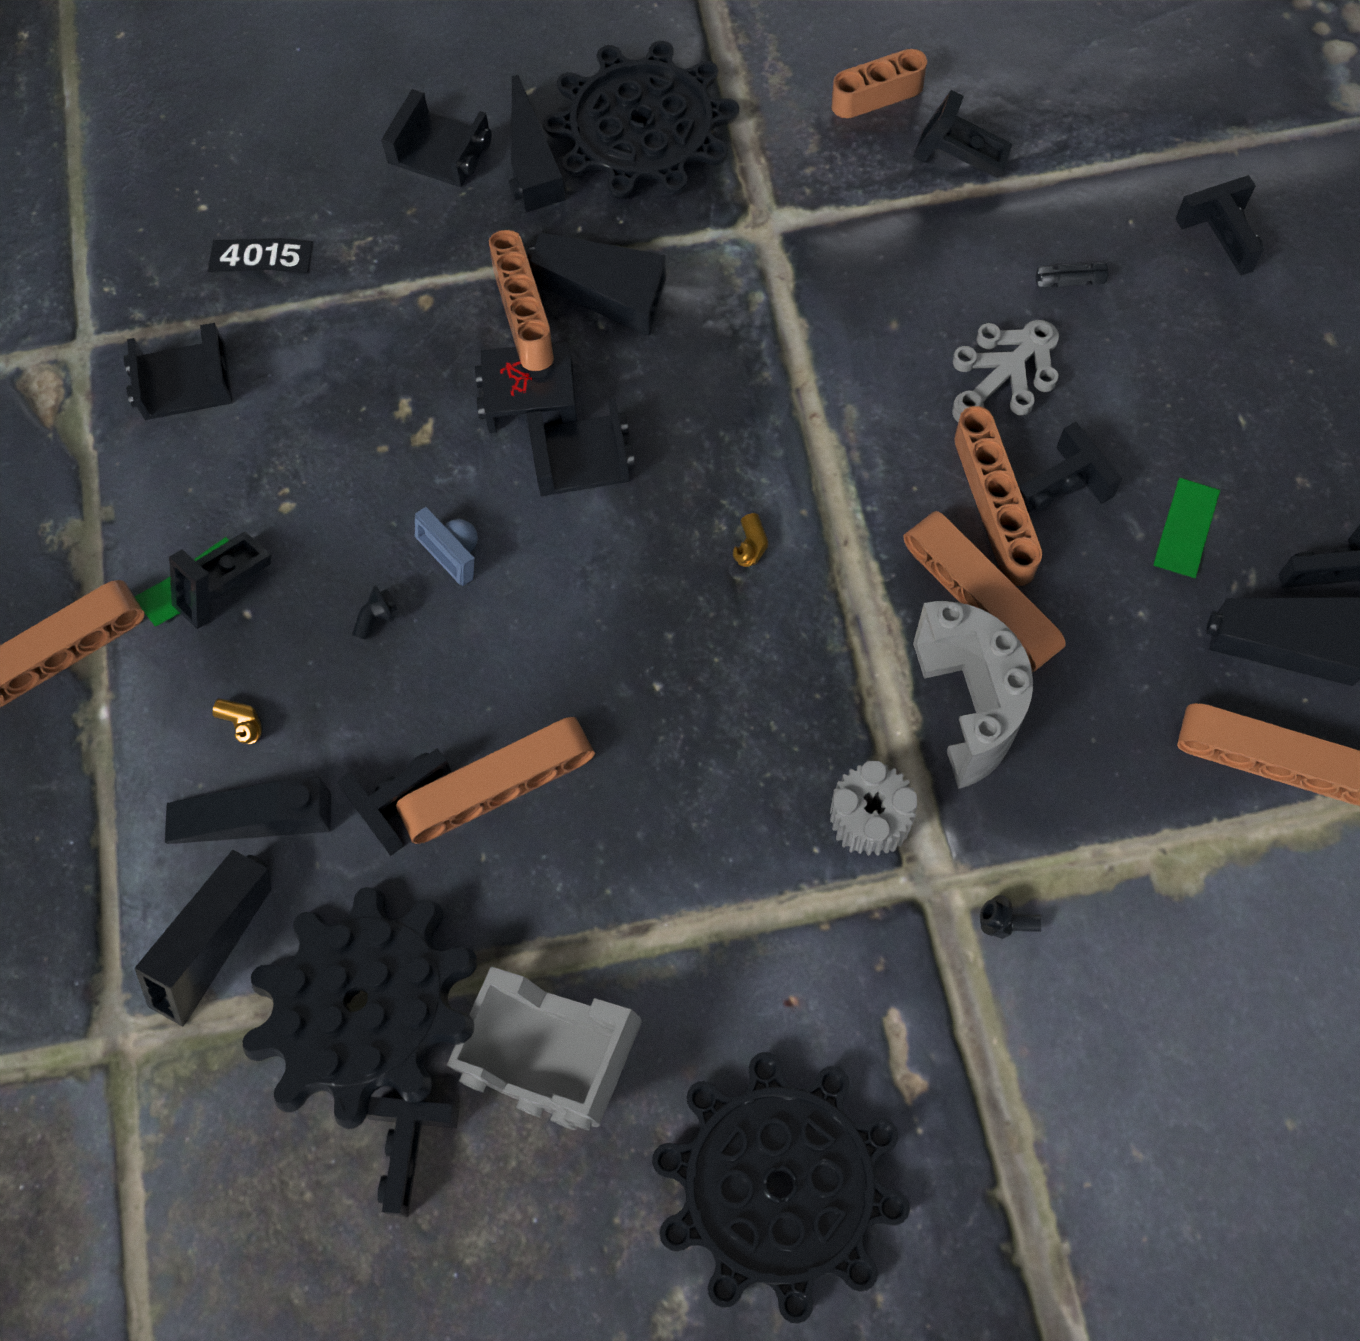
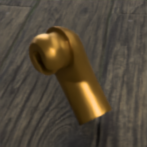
(755, 542)
(243, 717)

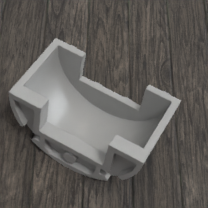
(996, 673)
(545, 1049)

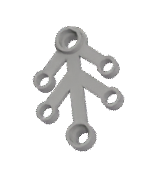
(1009, 364)

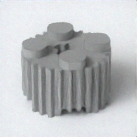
(878, 788)

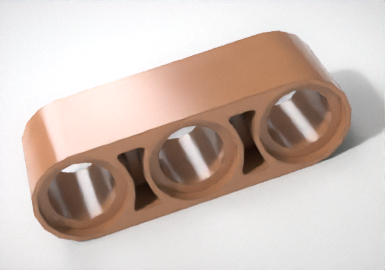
(878, 83)

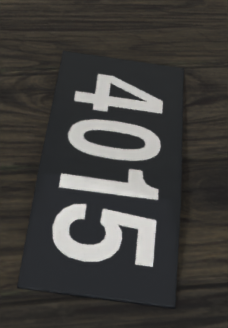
(260, 254)

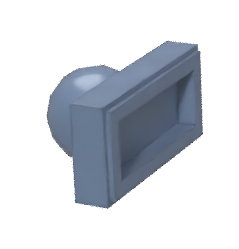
(448, 543)

